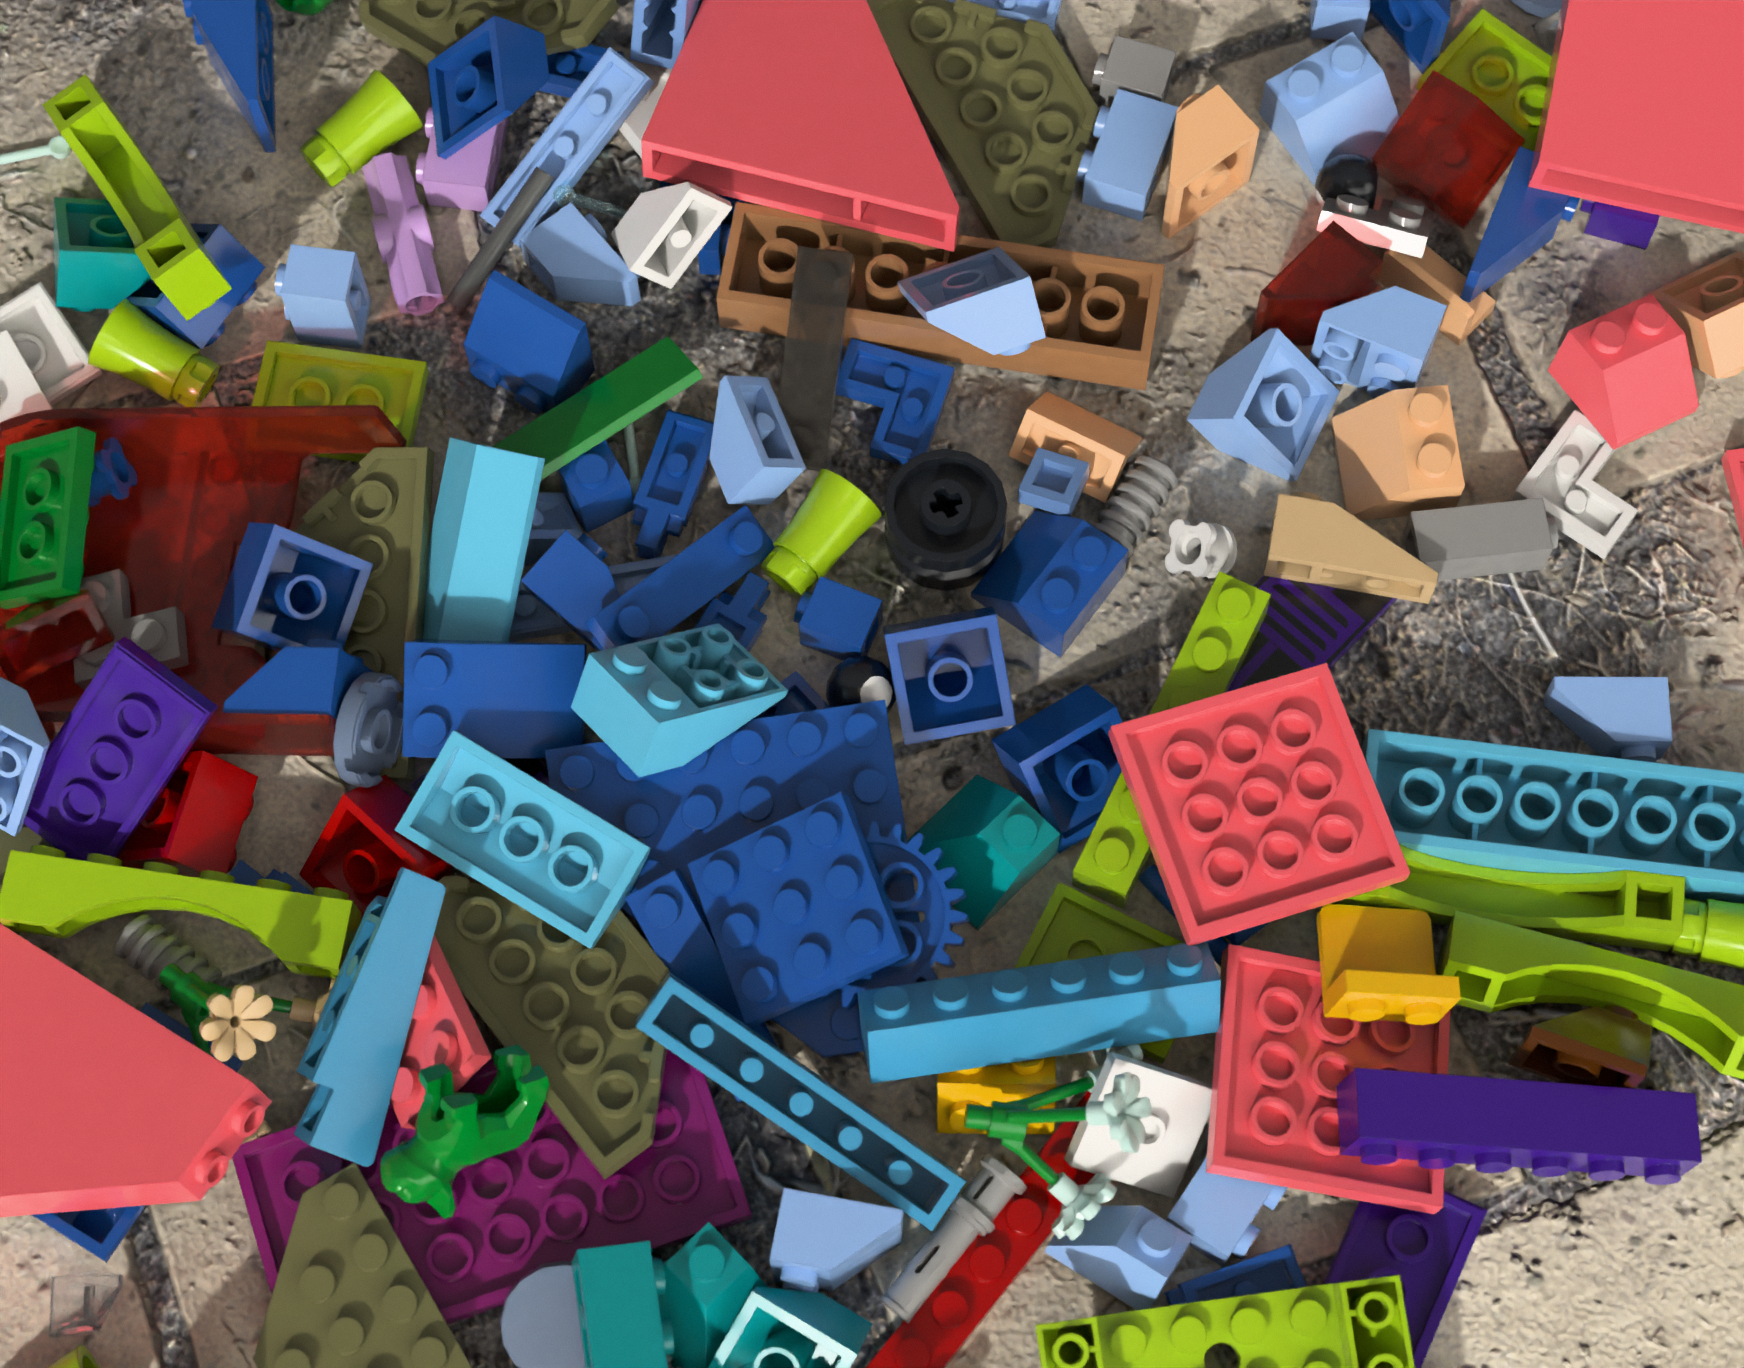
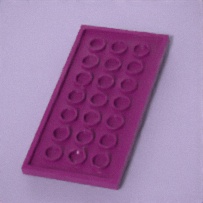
(522, 1203)

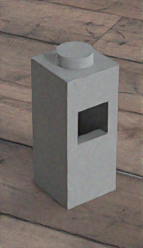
(1482, 538)

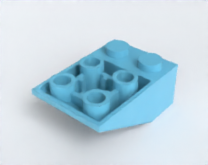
(672, 696)

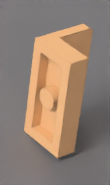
(1440, 282)
(1079, 434)

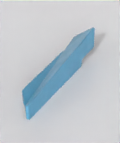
(368, 1020)

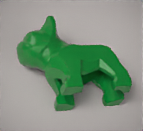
(464, 1128)

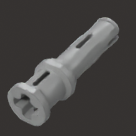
(968, 1217)

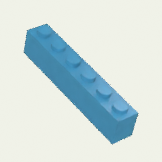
(1039, 1011)
(800, 1101)

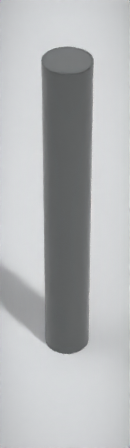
(499, 239)

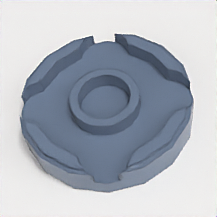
(368, 729)
(542, 1319)

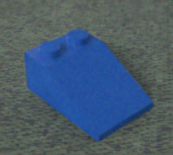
(242, 53)
(493, 692)

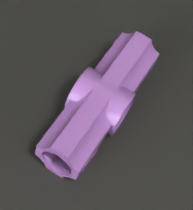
(403, 234)

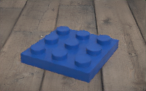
(797, 909)

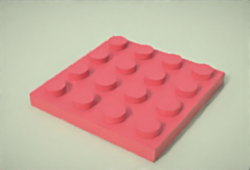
(1257, 804)
(1280, 1076)

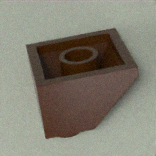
(1588, 1048)

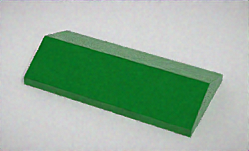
(605, 406)

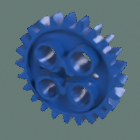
(932, 898)

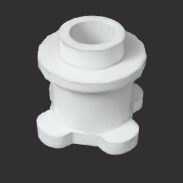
(1200, 549)

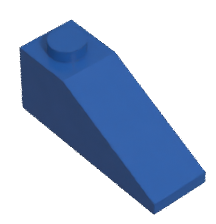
(1518, 226)
(573, 583)

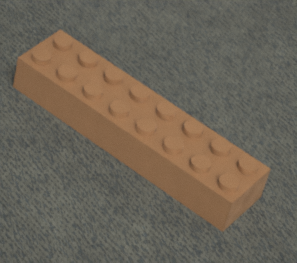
(1092, 306)

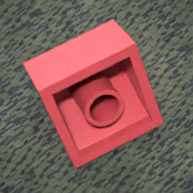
(1628, 371)

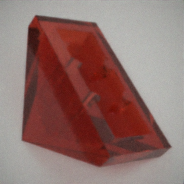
(51, 635)

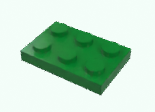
(44, 516)

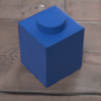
(596, 487)
(838, 619)

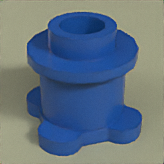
(111, 473)

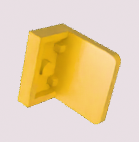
(1381, 966)
(992, 1083)

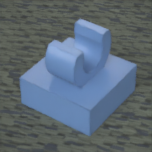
(1053, 482)

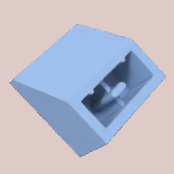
(1377, 340)
(21, 754)

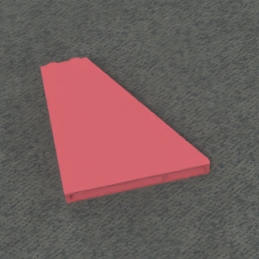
(1647, 108)
(801, 117)
(104, 1097)

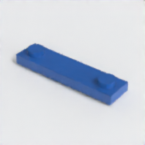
(684, 582)
(685, 941)

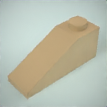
(1332, 548)

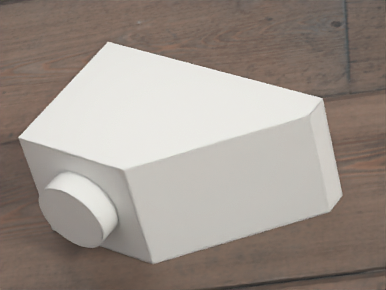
(668, 230)

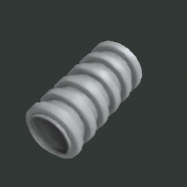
(1137, 501)
(153, 950)

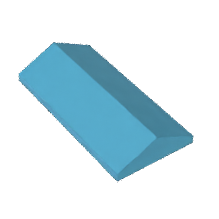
(479, 541)
(524, 840)

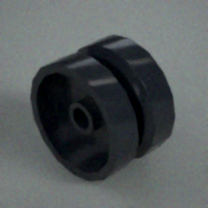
(945, 519)

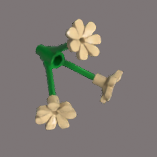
(233, 1016)

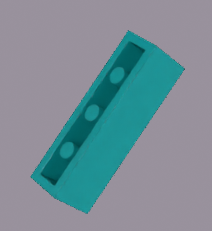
(621, 1307)

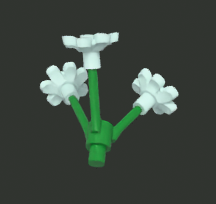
(1118, 1110)

